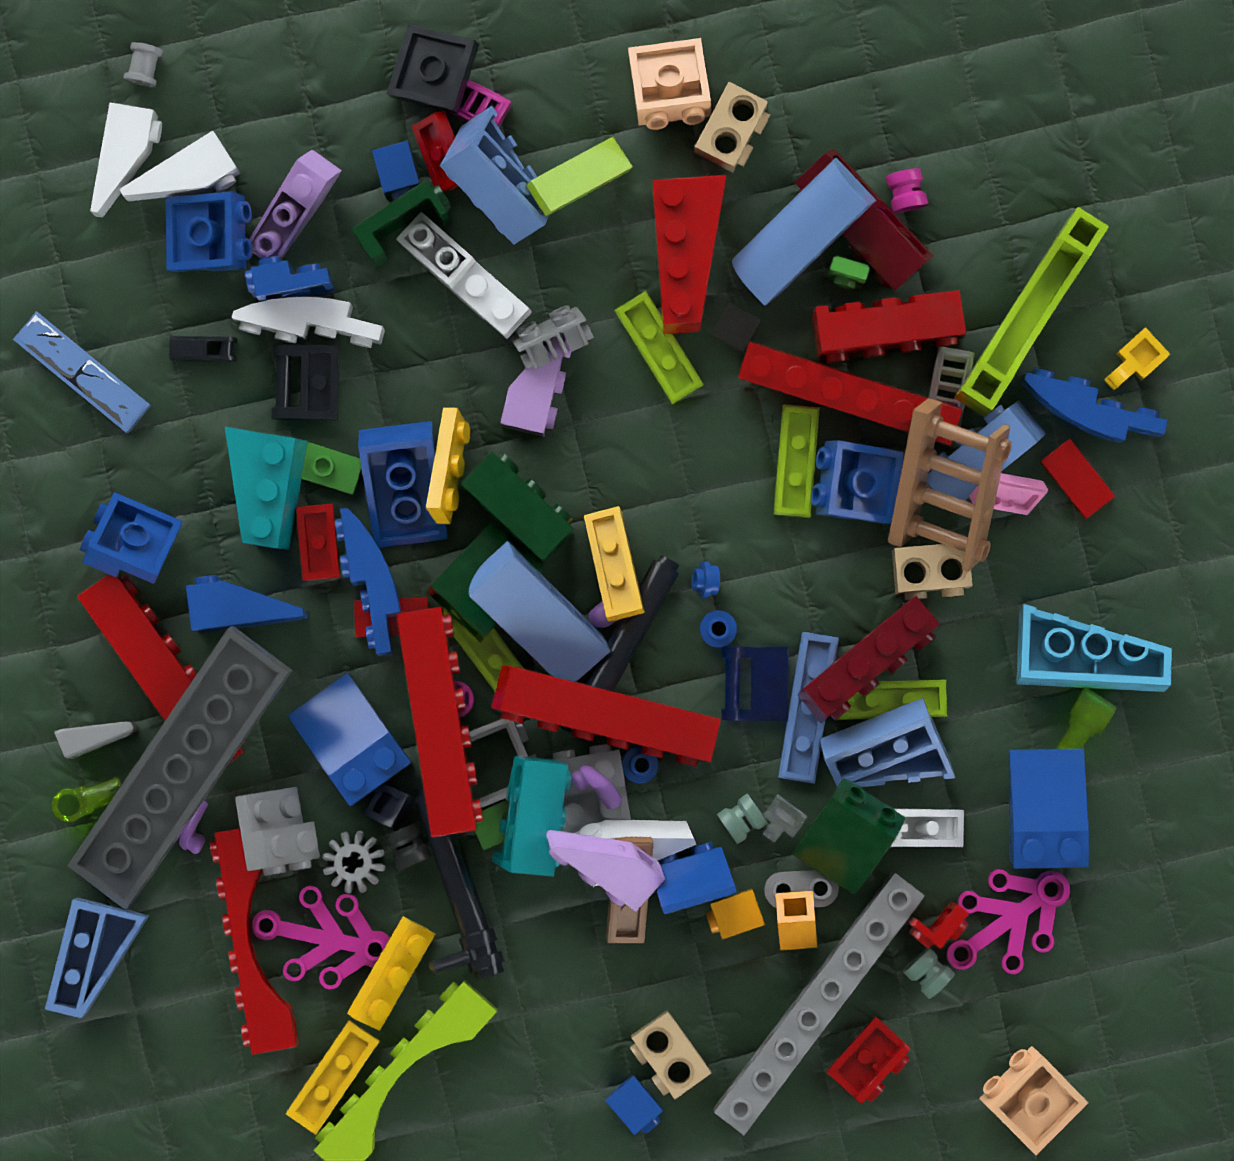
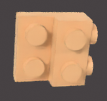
(670, 83)
(1032, 1099)

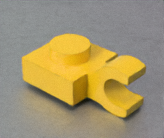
(1138, 357)

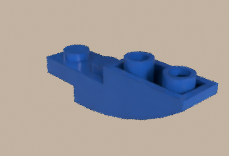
(1077, 405)
(368, 566)

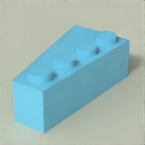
(1082, 655)

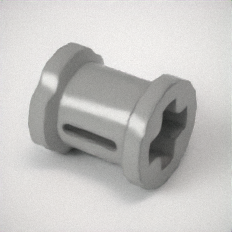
(143, 64)

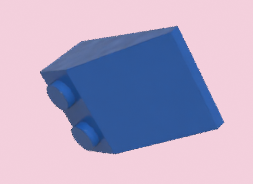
(397, 482)
(220, 605)
(349, 739)
(1048, 809)
(694, 878)

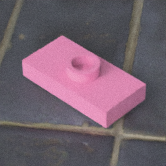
(1016, 494)

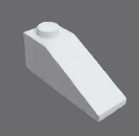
(124, 149)
(191, 171)
(930, 828)
(667, 836)

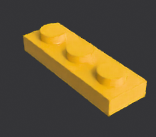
(447, 466)
(614, 564)
(391, 973)
(332, 1077)

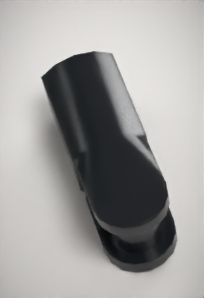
(197, 348)

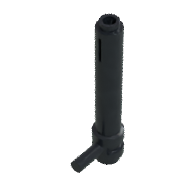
(632, 629)
(476, 936)

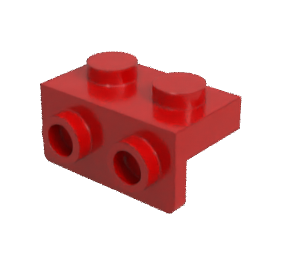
(948, 925)
(869, 1060)

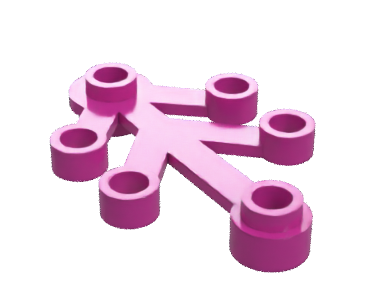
(1013, 916)
(329, 939)

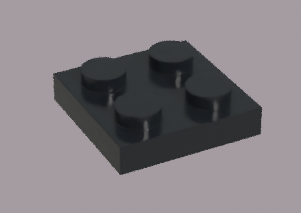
(433, 68)

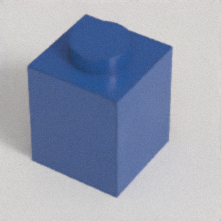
(396, 169)
(635, 1105)

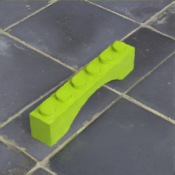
(1031, 312)
(457, 1020)

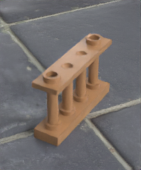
(915, 490)

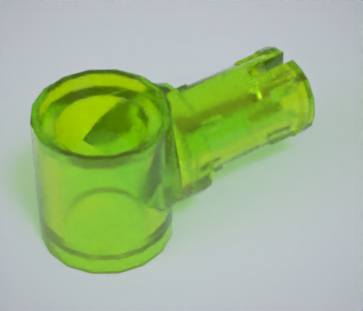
(1088, 716)
(88, 799)

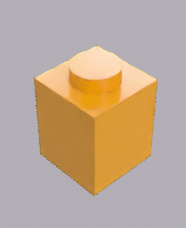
(734, 914)
(796, 920)

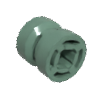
(736, 825)
(929, 973)

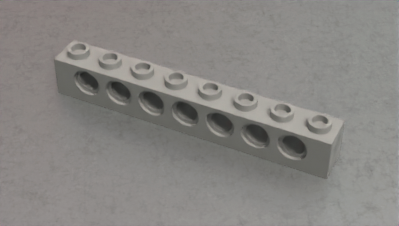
(818, 1003)

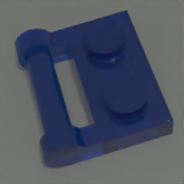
(767, 686)

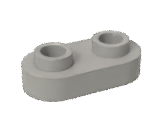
(801, 881)

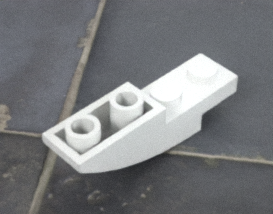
(463, 275)
(295, 315)

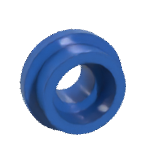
(706, 579)
(709, 637)
(628, 765)

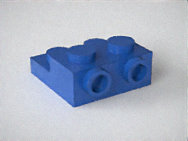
(207, 232)
(277, 280)
(857, 482)
(129, 539)

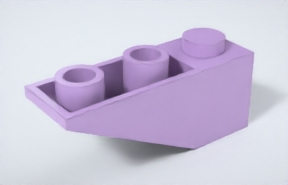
(294, 205)
(532, 395)
(615, 865)

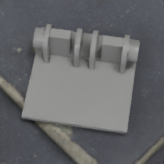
(562, 320)

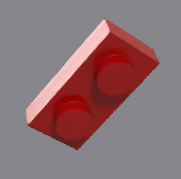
(434, 140)
(318, 542)

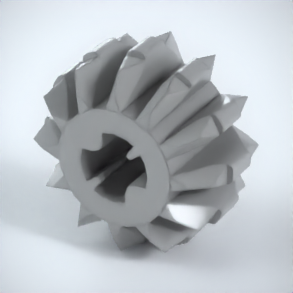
(360, 872)

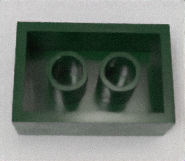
(518, 506)

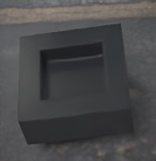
(389, 807)

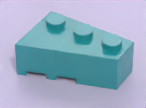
(265, 484)
(535, 807)

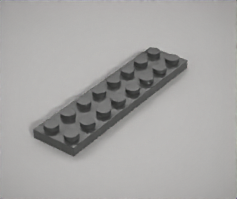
(179, 767)

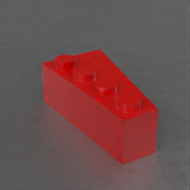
(686, 235)
(888, 326)

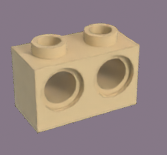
(724, 124)
(930, 560)
(677, 1050)

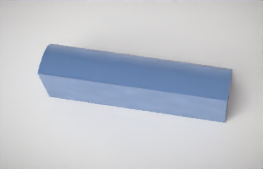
(801, 232)
(537, 615)

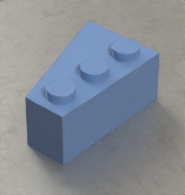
(494, 177)
(1023, 435)
(888, 748)
(89, 954)

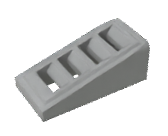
(955, 355)
(85, 739)

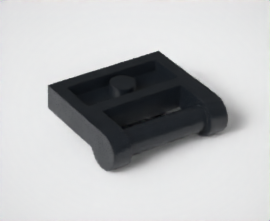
(318, 382)

